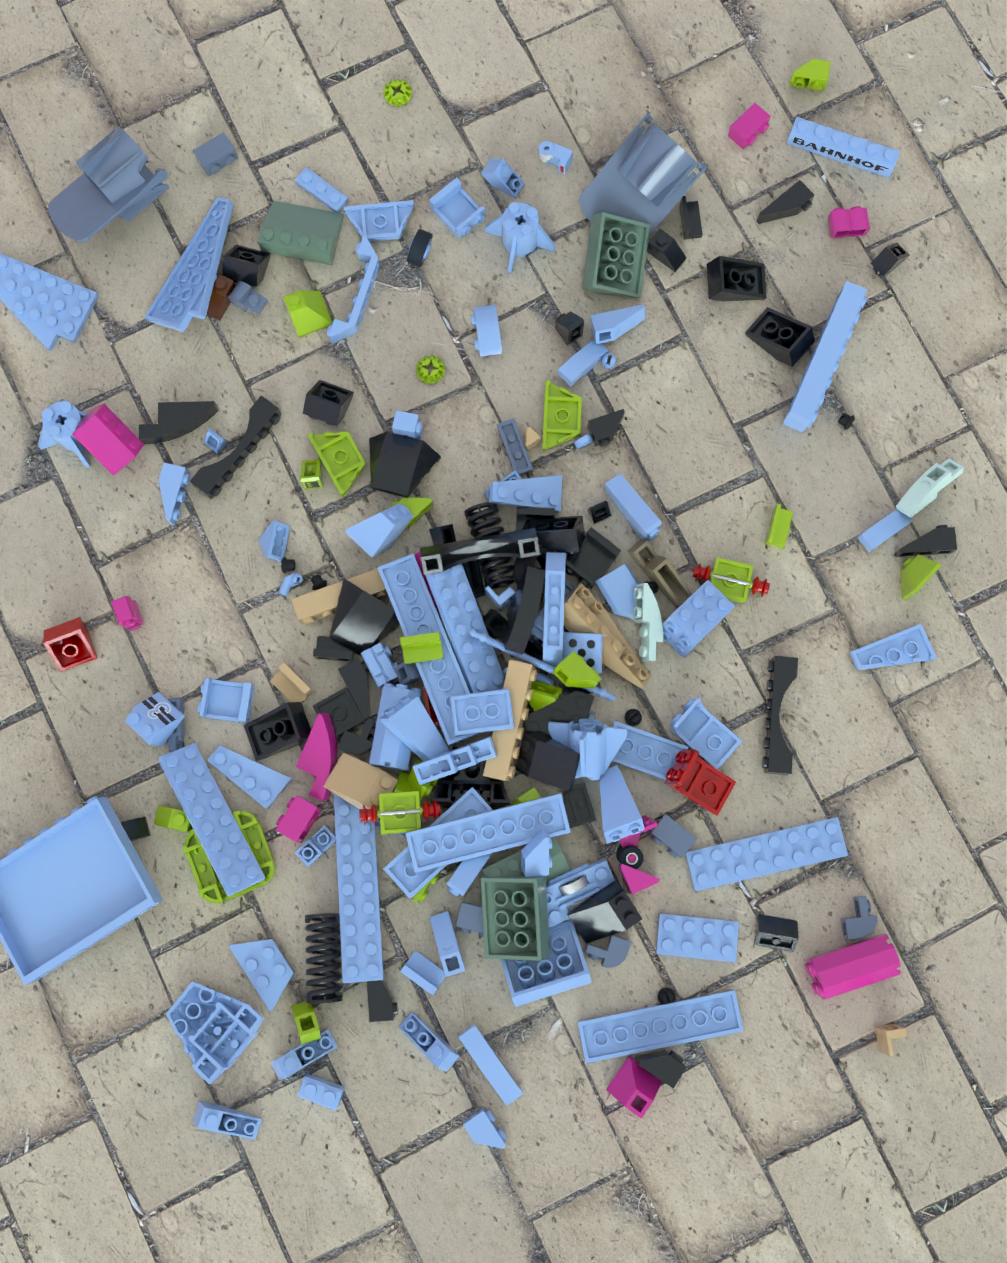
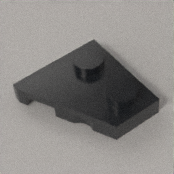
(578, 806)

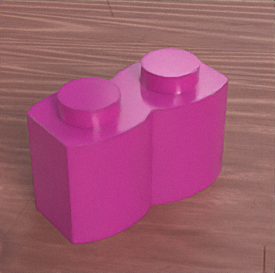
(848, 222)
(127, 613)

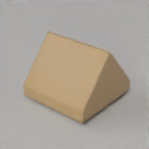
(532, 439)

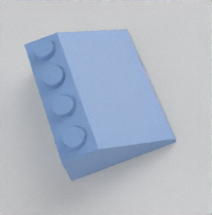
(557, 973)

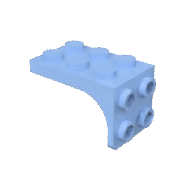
(696, 618)
(704, 733)

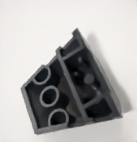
(399, 463)
(361, 619)
(455, 785)

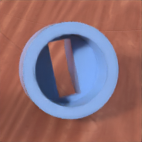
(604, 361)

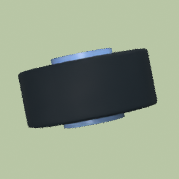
(419, 247)

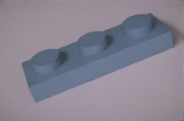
(514, 447)

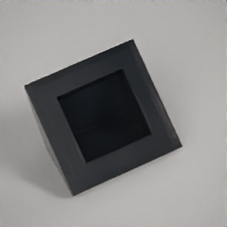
(599, 511)

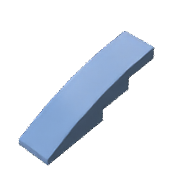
(455, 760)
(490, 1064)

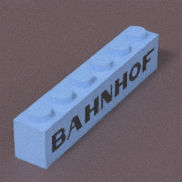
(843, 147)

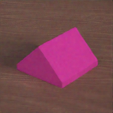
(635, 879)

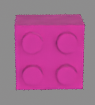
(298, 818)

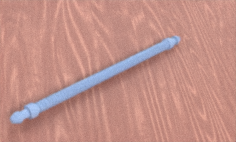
(531, 660)

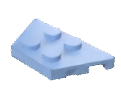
(380, 220)
(265, 968)

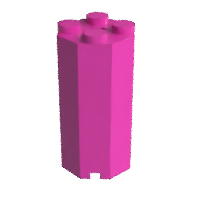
(853, 966)

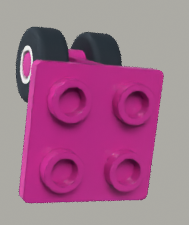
(628, 852)

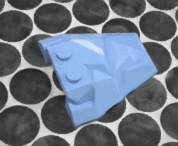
(213, 1028)

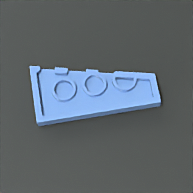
(530, 492)
(901, 648)
(255, 779)

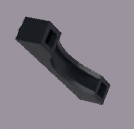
(212, 477)
(510, 544)
(778, 756)

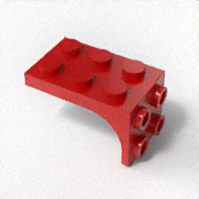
(699, 781)

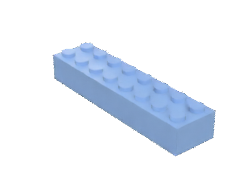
(826, 357)

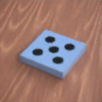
(587, 646)

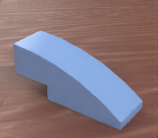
(582, 362)
(884, 530)

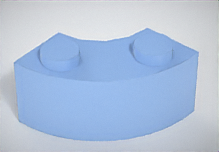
(487, 330)

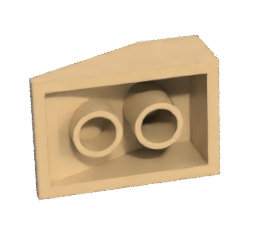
(359, 782)

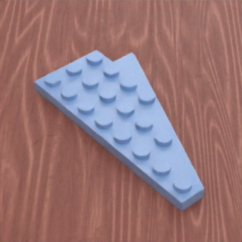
(192, 279)
(45, 301)

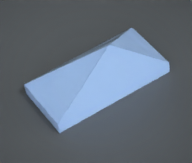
(275, 540)

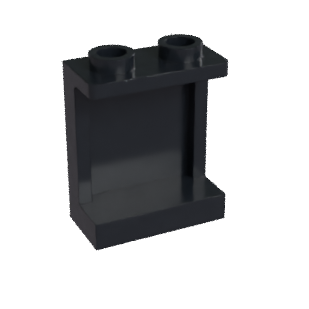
(593, 558)

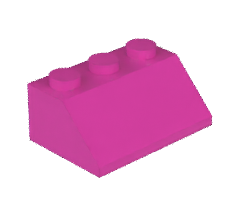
(107, 438)

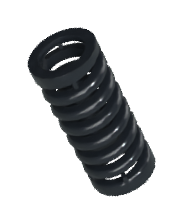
(488, 564)
(327, 932)

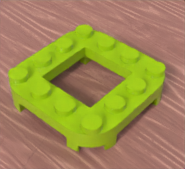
(203, 872)

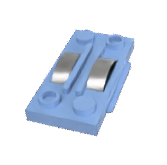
(574, 888)

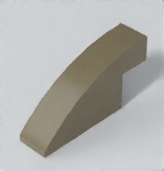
(661, 572)

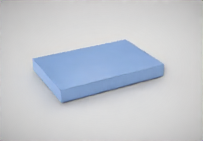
(482, 712)

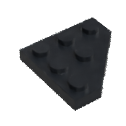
(564, 710)

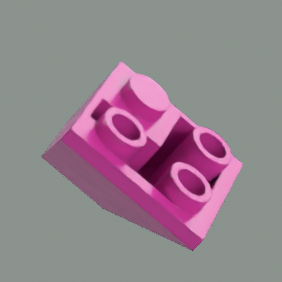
(634, 1087)

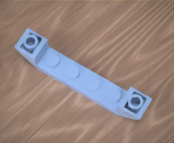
(340, 330)
(554, 608)

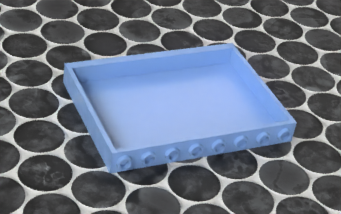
(70, 889)

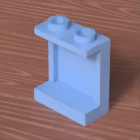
(456, 209)
(226, 700)

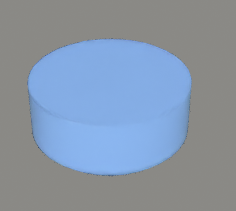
(583, 441)

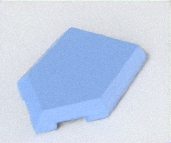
(618, 590)

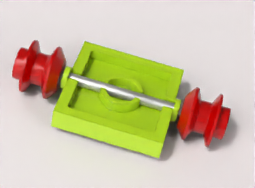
(732, 579)
(399, 812)

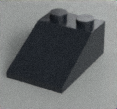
(735, 279)
(781, 336)
(559, 533)
(278, 730)
(547, 760)
(604, 913)

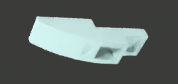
(927, 486)
(648, 614)

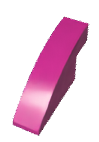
(320, 755)

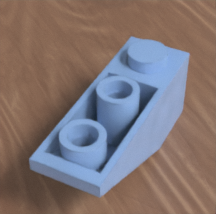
(615, 323)
(172, 486)
(447, 944)
(429, 1042)
(303, 1055)
(225, 1120)

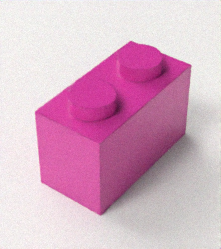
(749, 126)

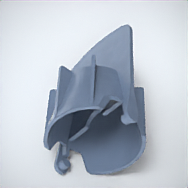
(642, 178)
(111, 185)

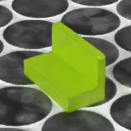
(779, 527)
(422, 648)

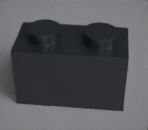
(245, 265)
(327, 402)
(663, 1065)

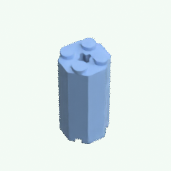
(387, 748)

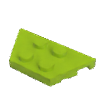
(561, 416)
(339, 457)

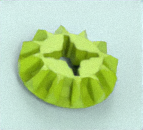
(400, 98)
(435, 375)

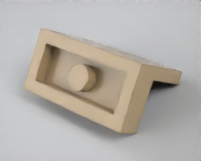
(290, 684)
(885, 1033)

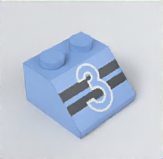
(155, 719)

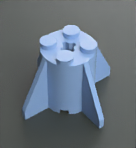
(520, 231)
(59, 424)
(592, 740)

